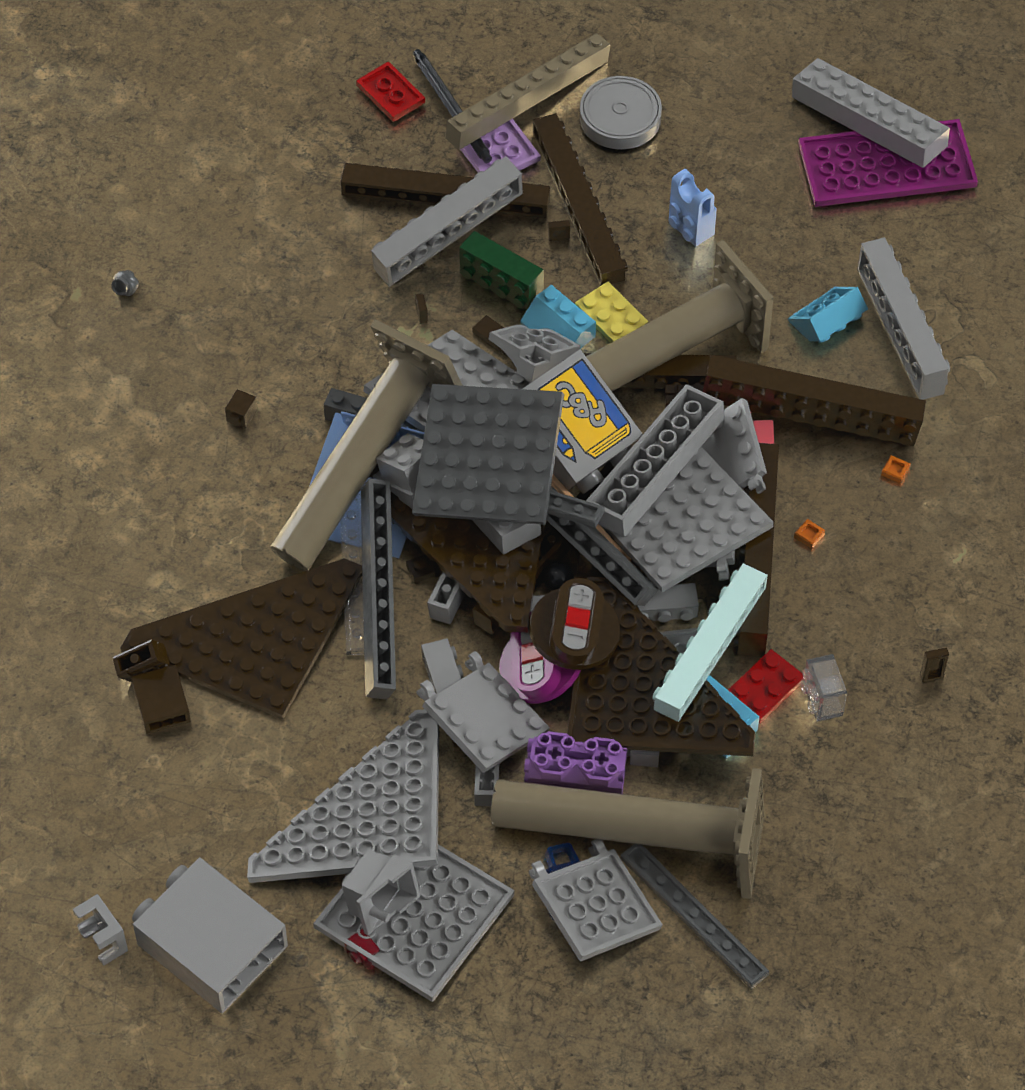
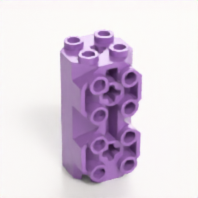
(562, 762)

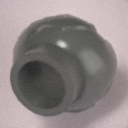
(125, 283)

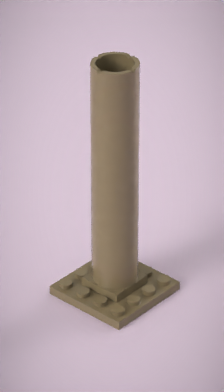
(734, 300)
(409, 372)
(639, 820)

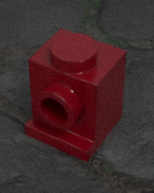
(366, 944)

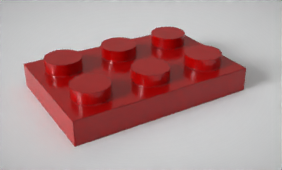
(390, 91)
(767, 684)

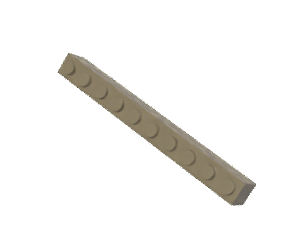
(527, 91)

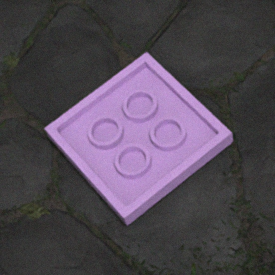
(505, 141)

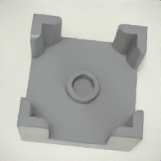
(109, 928)

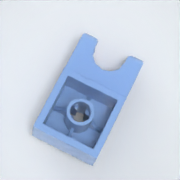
(691, 210)

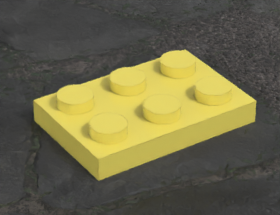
(611, 312)

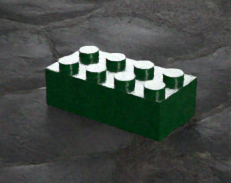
(500, 270)

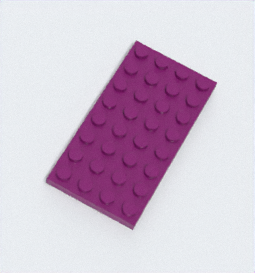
(857, 169)

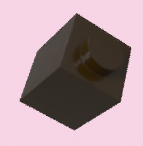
(241, 409)

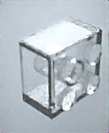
(824, 688)

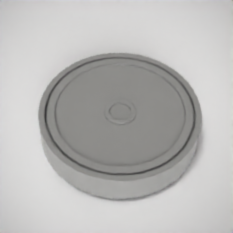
(620, 112)

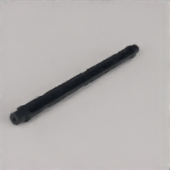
(447, 99)

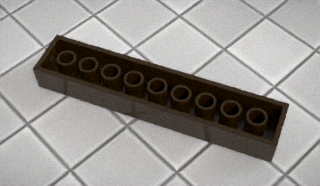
(815, 400)
(758, 554)

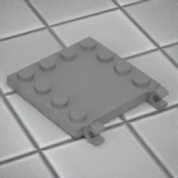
(737, 447)
(483, 714)
(595, 902)

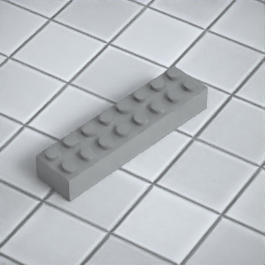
(870, 112)
(447, 221)
(903, 318)
(657, 458)

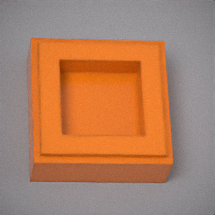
(895, 469)
(809, 533)

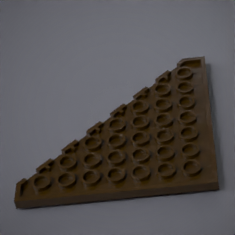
(464, 553)
(258, 640)
(618, 695)

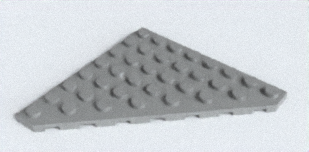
(376, 806)

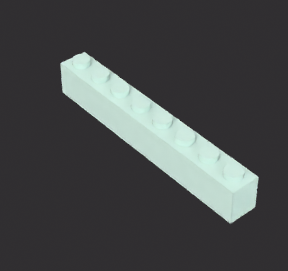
(710, 642)

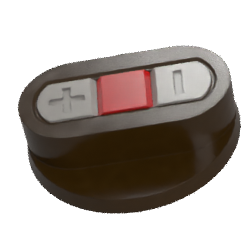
(575, 626)

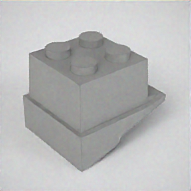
(401, 467)
(379, 888)

